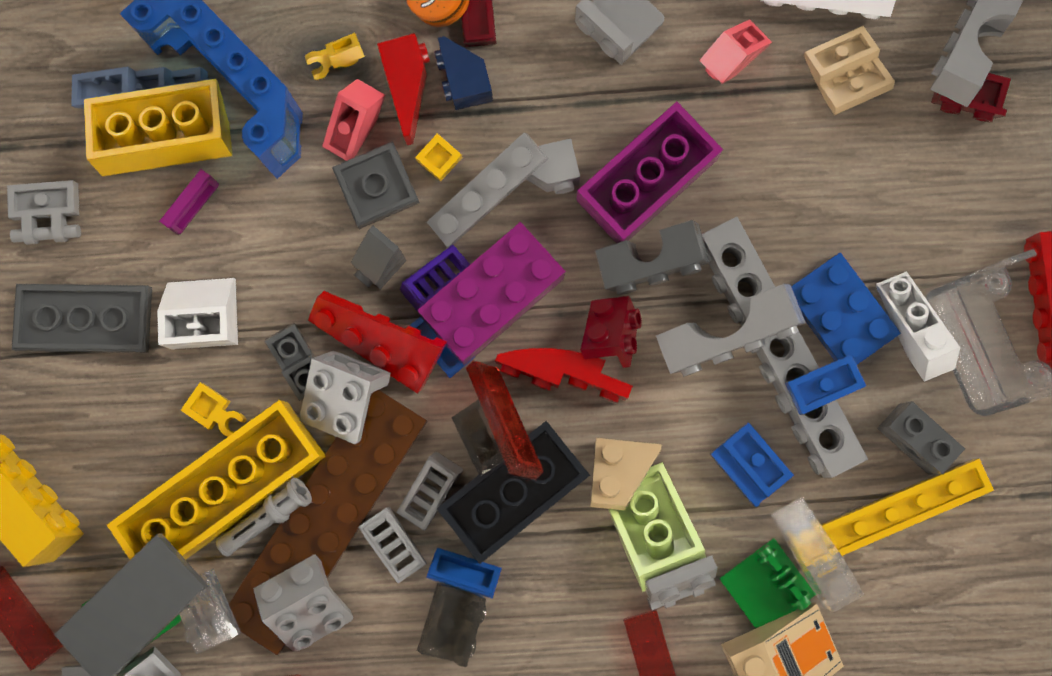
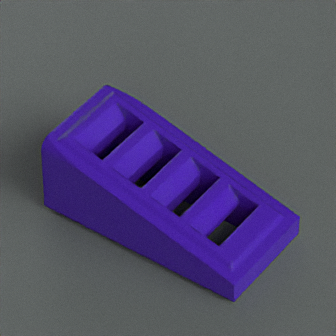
(408, 286)

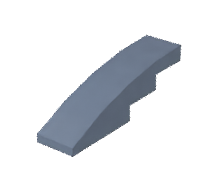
(128, 80)

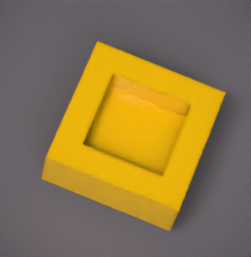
(438, 157)

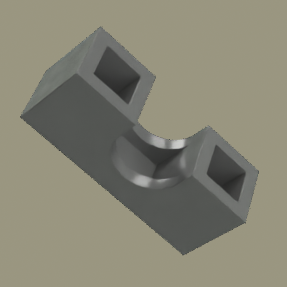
(681, 252)

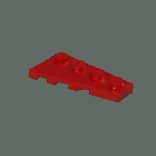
(382, 343)

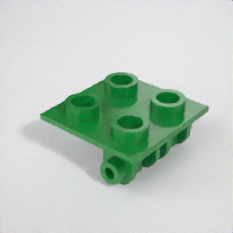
(767, 585)

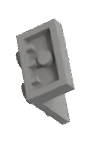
(340, 394)

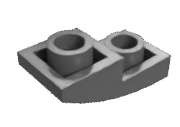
(292, 356)

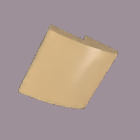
(849, 70)

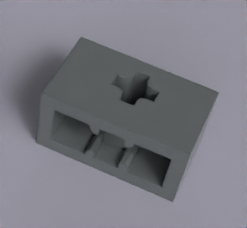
(921, 438)

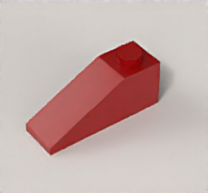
(406, 76)

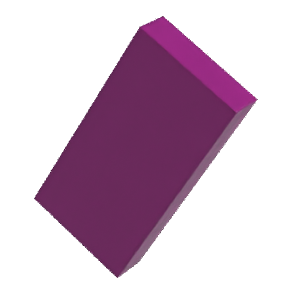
(189, 202)

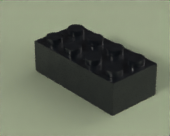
(503, 504)

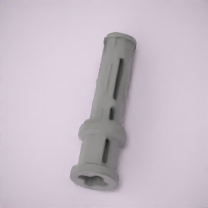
(274, 510)

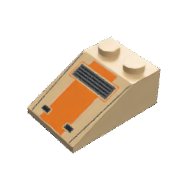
(786, 647)

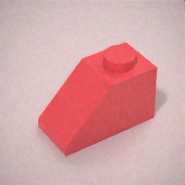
(734, 51)
(352, 119)

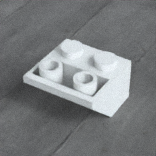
(198, 314)

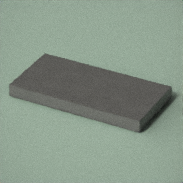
(82, 318)
(131, 609)

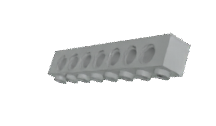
(845, 450)

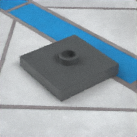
(375, 185)

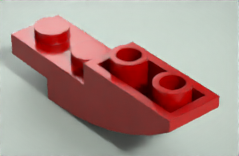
(550, 365)

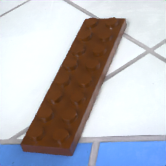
(342, 497)

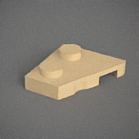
(619, 471)

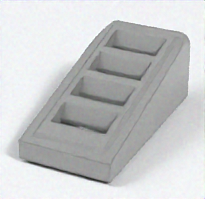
(444, 466)
(382, 552)

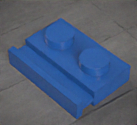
(751, 464)

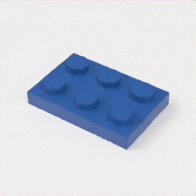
(843, 311)

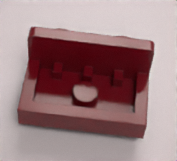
(985, 105)
(611, 329)

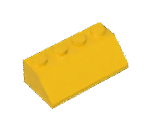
(156, 128)

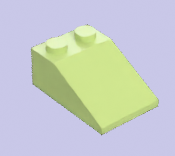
(657, 528)

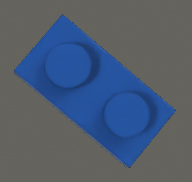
(825, 384)

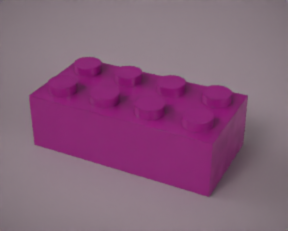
(648, 174)
(492, 293)

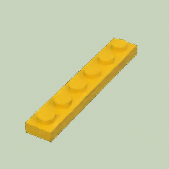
(908, 506)

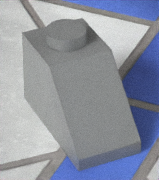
(560, 171)

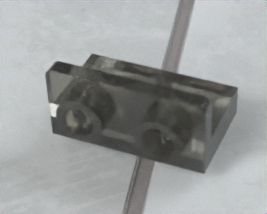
(452, 624)

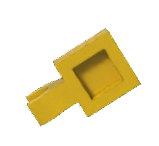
(338, 53)

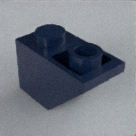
(466, 75)

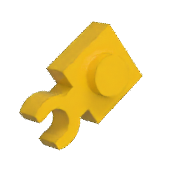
(209, 408)

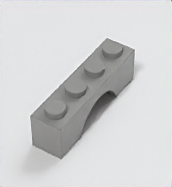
(966, 66)
(769, 315)

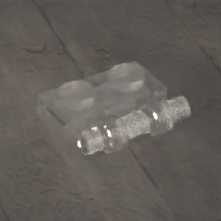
(209, 616)

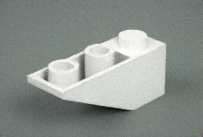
(922, 331)

